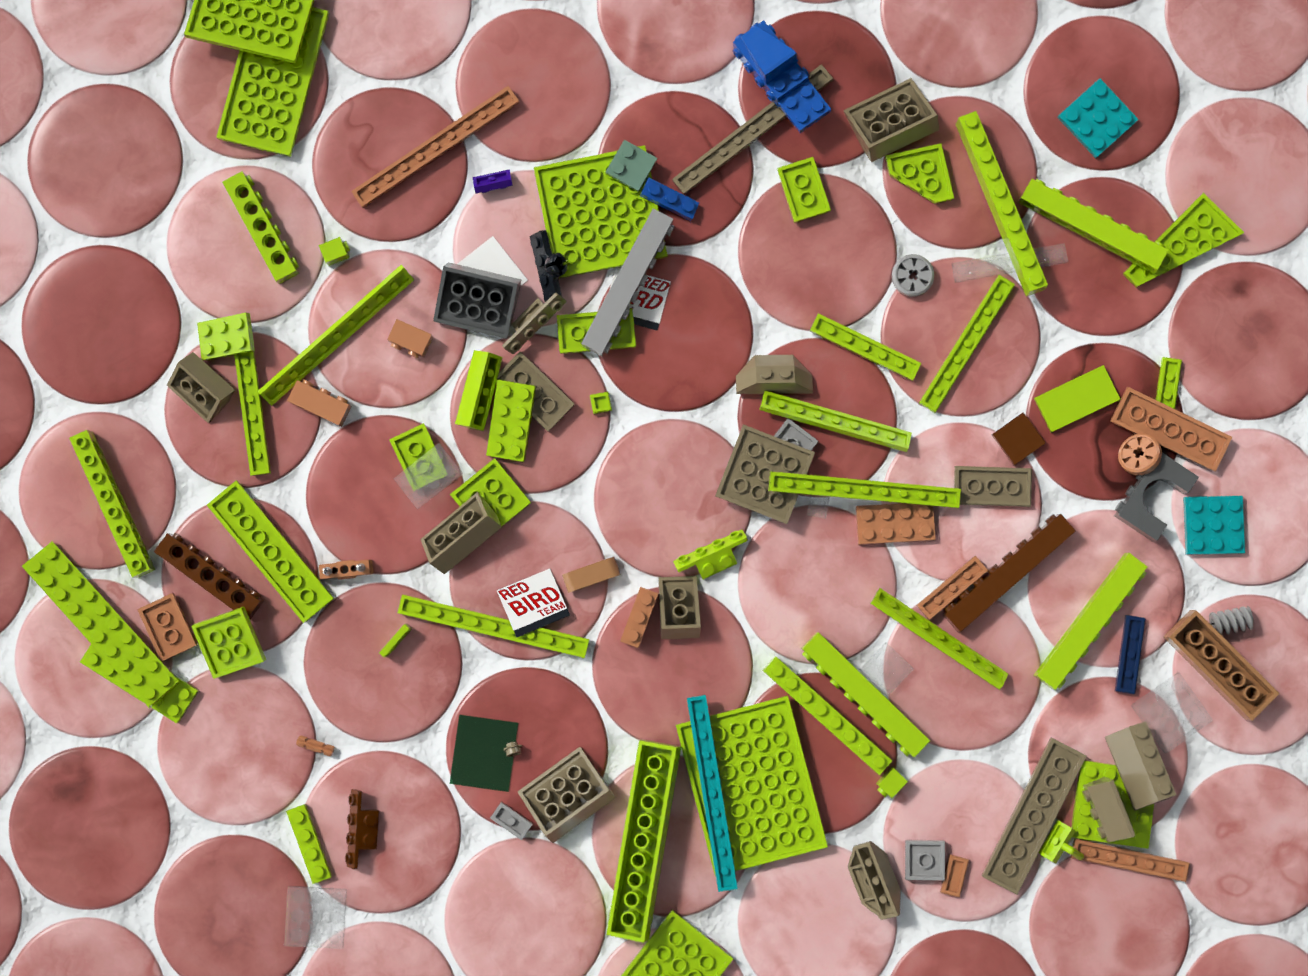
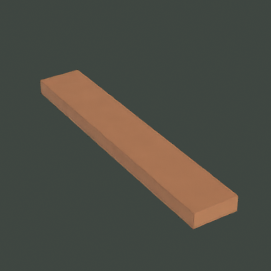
(1132, 860)

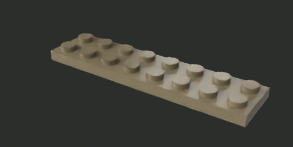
(1033, 815)

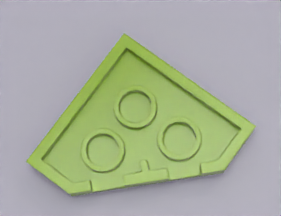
(923, 172)

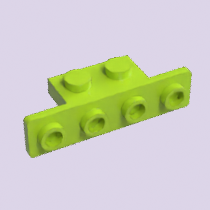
(713, 557)

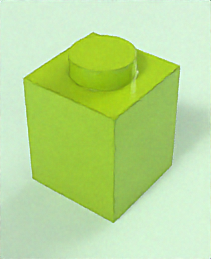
(335, 251)
(891, 783)

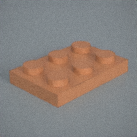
(167, 627)

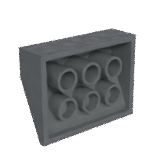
(476, 300)

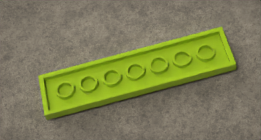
(270, 551)

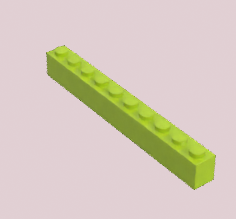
(1001, 204)

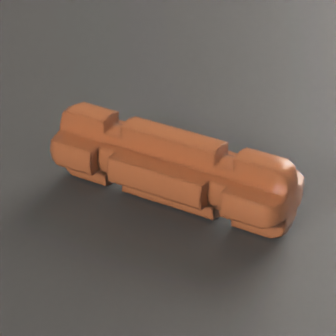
(315, 745)

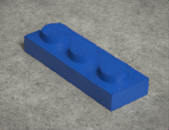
(669, 199)

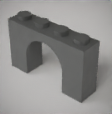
(1132, 509)

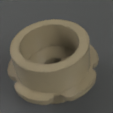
(513, 749)

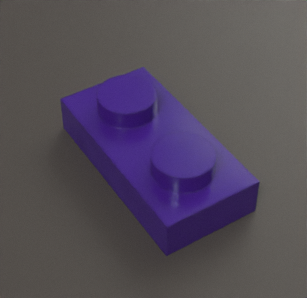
(492, 181)

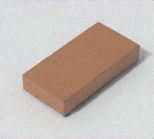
(954, 875)

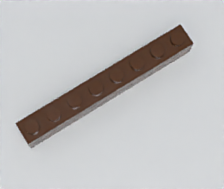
(1009, 572)

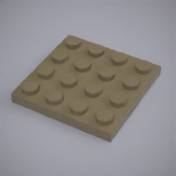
(749, 471)

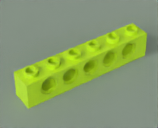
(235, 186)

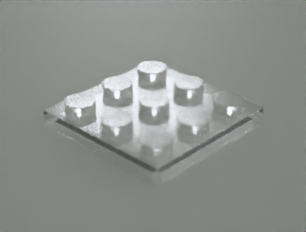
(1172, 712)
(315, 917)

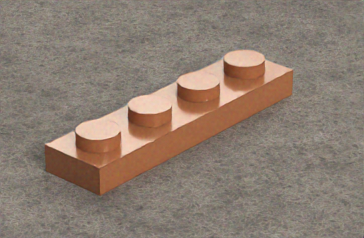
(952, 587)

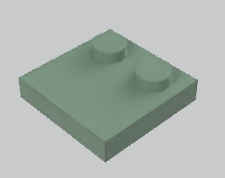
(631, 165)

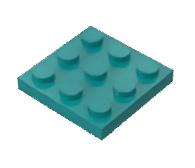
(1097, 118)
(1214, 525)

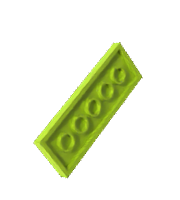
(171, 705)

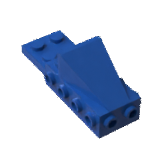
(780, 75)

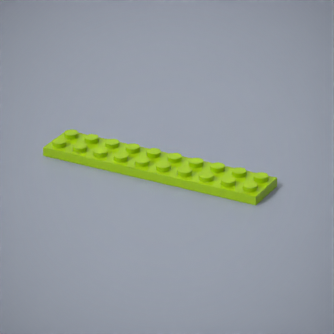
(100, 624)

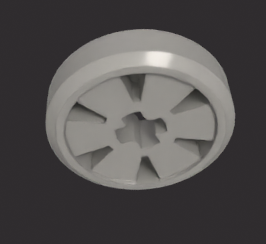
(924, 276)

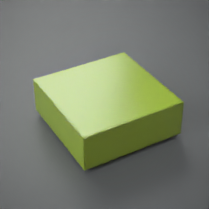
(600, 402)

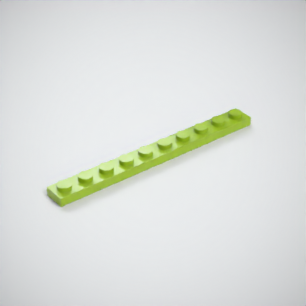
(336, 335)
(864, 489)
(491, 626)

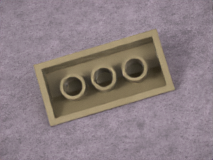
(460, 533)
(1140, 766)

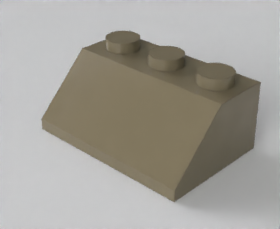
(200, 387)
(1108, 810)

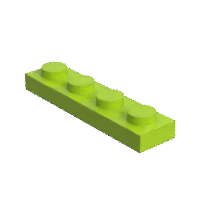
(309, 843)

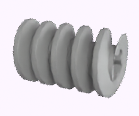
(1232, 619)

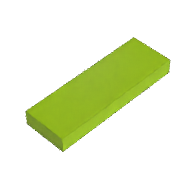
(1168, 381)

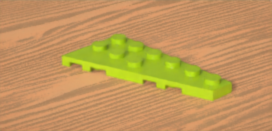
(1191, 235)

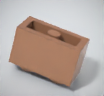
(410, 338)

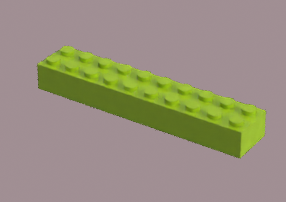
(643, 841)

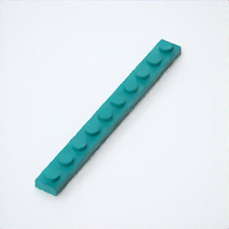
(712, 793)

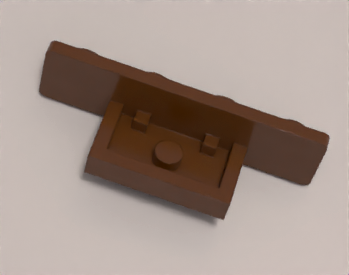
(362, 829)

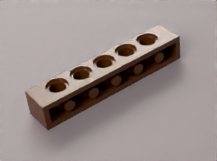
(167, 549)

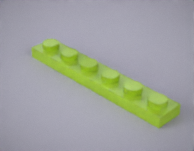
(865, 347)

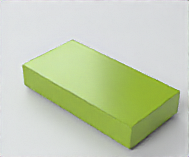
(395, 640)

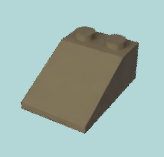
(679, 607)

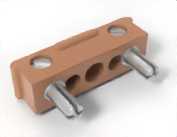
(364, 567)

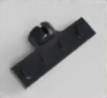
(549, 265)

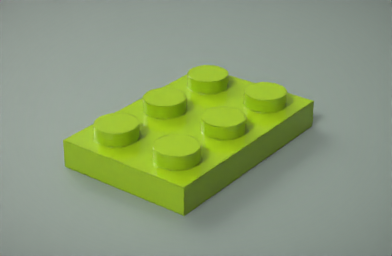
(803, 189)
(225, 336)
(412, 445)

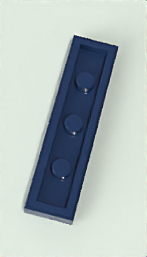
(1130, 654)

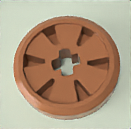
(1145, 463)

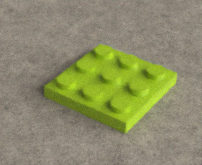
(496, 489)
(228, 642)

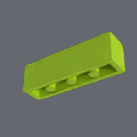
(478, 390)

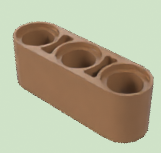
(591, 574)

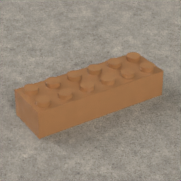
(1221, 665)

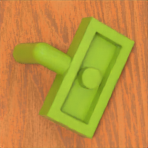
(1058, 842)

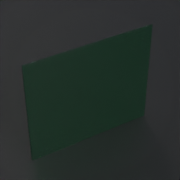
(480, 753)

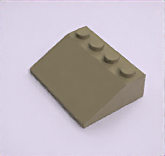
(892, 119)
(566, 795)

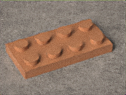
(894, 523)

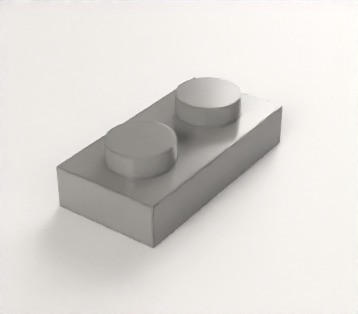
(511, 820)

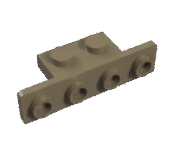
(532, 320)

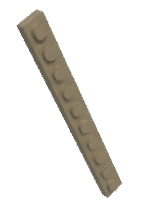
(740, 139)

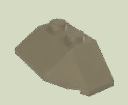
(774, 374)
(875, 880)

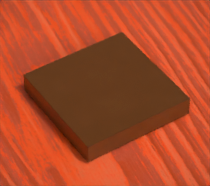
(1018, 438)

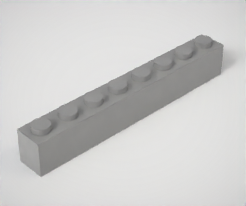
(627, 283)

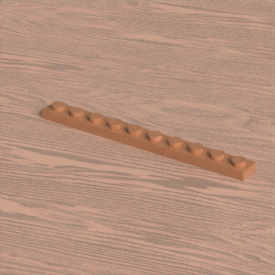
(435, 146)

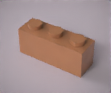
(319, 402)
(639, 617)

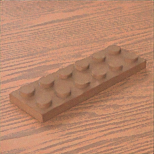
(1171, 429)

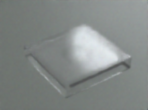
(886, 669)

